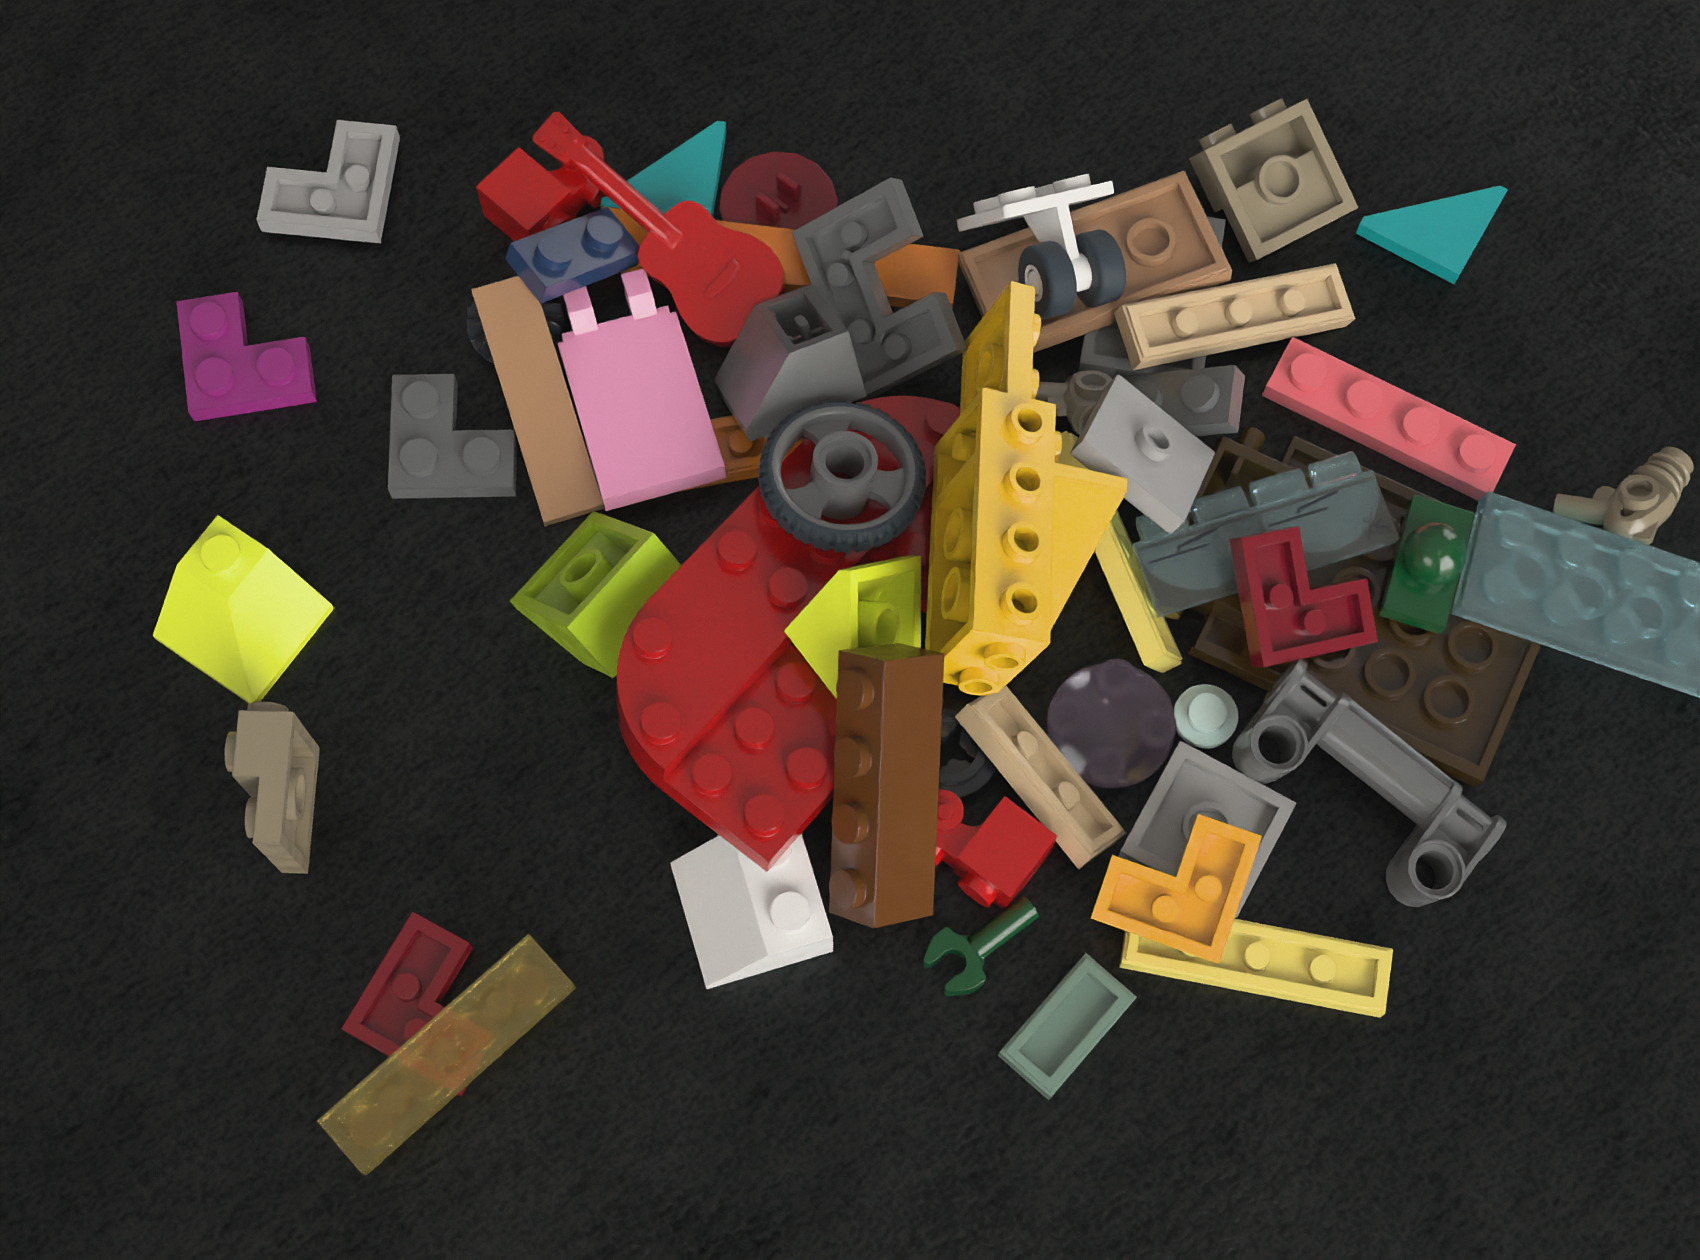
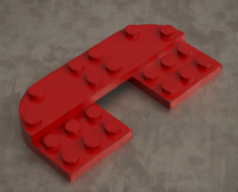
(710, 679)

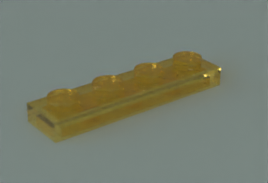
(446, 1055)

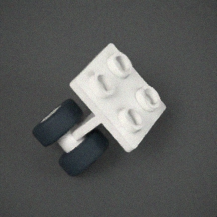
(1061, 263)

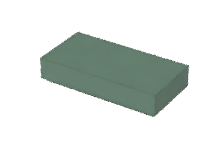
(1067, 1026)

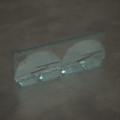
(1335, 520)

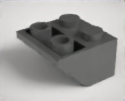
(785, 359)

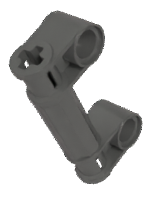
(1449, 827)

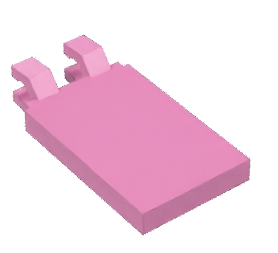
(638, 398)

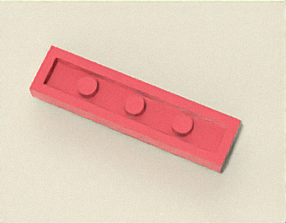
(1388, 420)

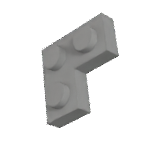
(343, 202)

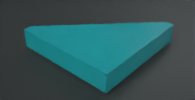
(685, 173)
(1437, 232)

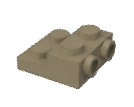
(1273, 178)
(278, 769)

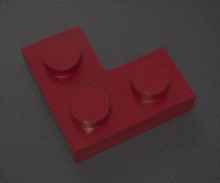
(1282, 612)
(408, 986)

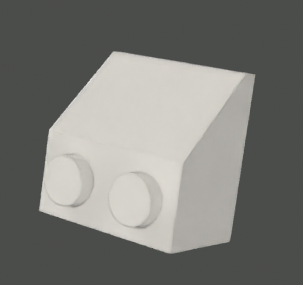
(750, 917)

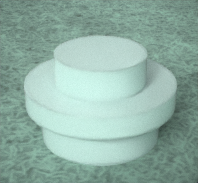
(1205, 716)

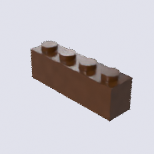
(886, 783)

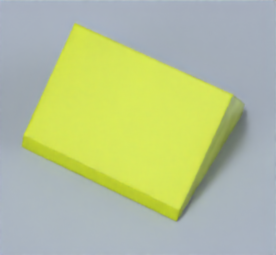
(860, 609)

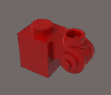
(529, 199)
(991, 857)

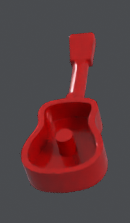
(705, 266)

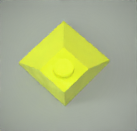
(238, 611)

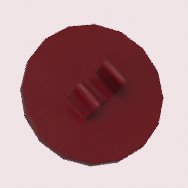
(777, 192)

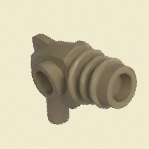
(1638, 502)

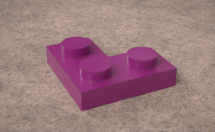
(230, 376)

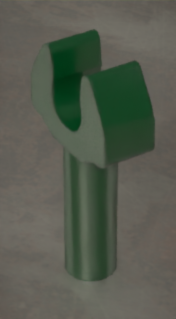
(978, 945)

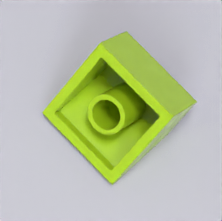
(596, 588)

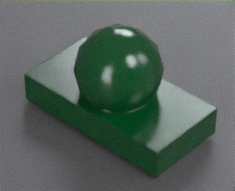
(1427, 564)

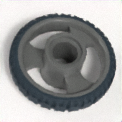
(838, 498)

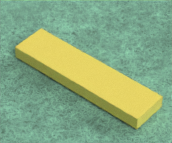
(1126, 581)
(1277, 965)

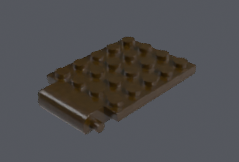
(1433, 690)

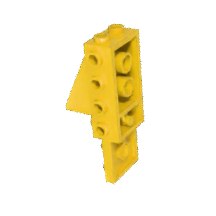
(1004, 513)

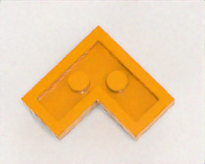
(1189, 909)

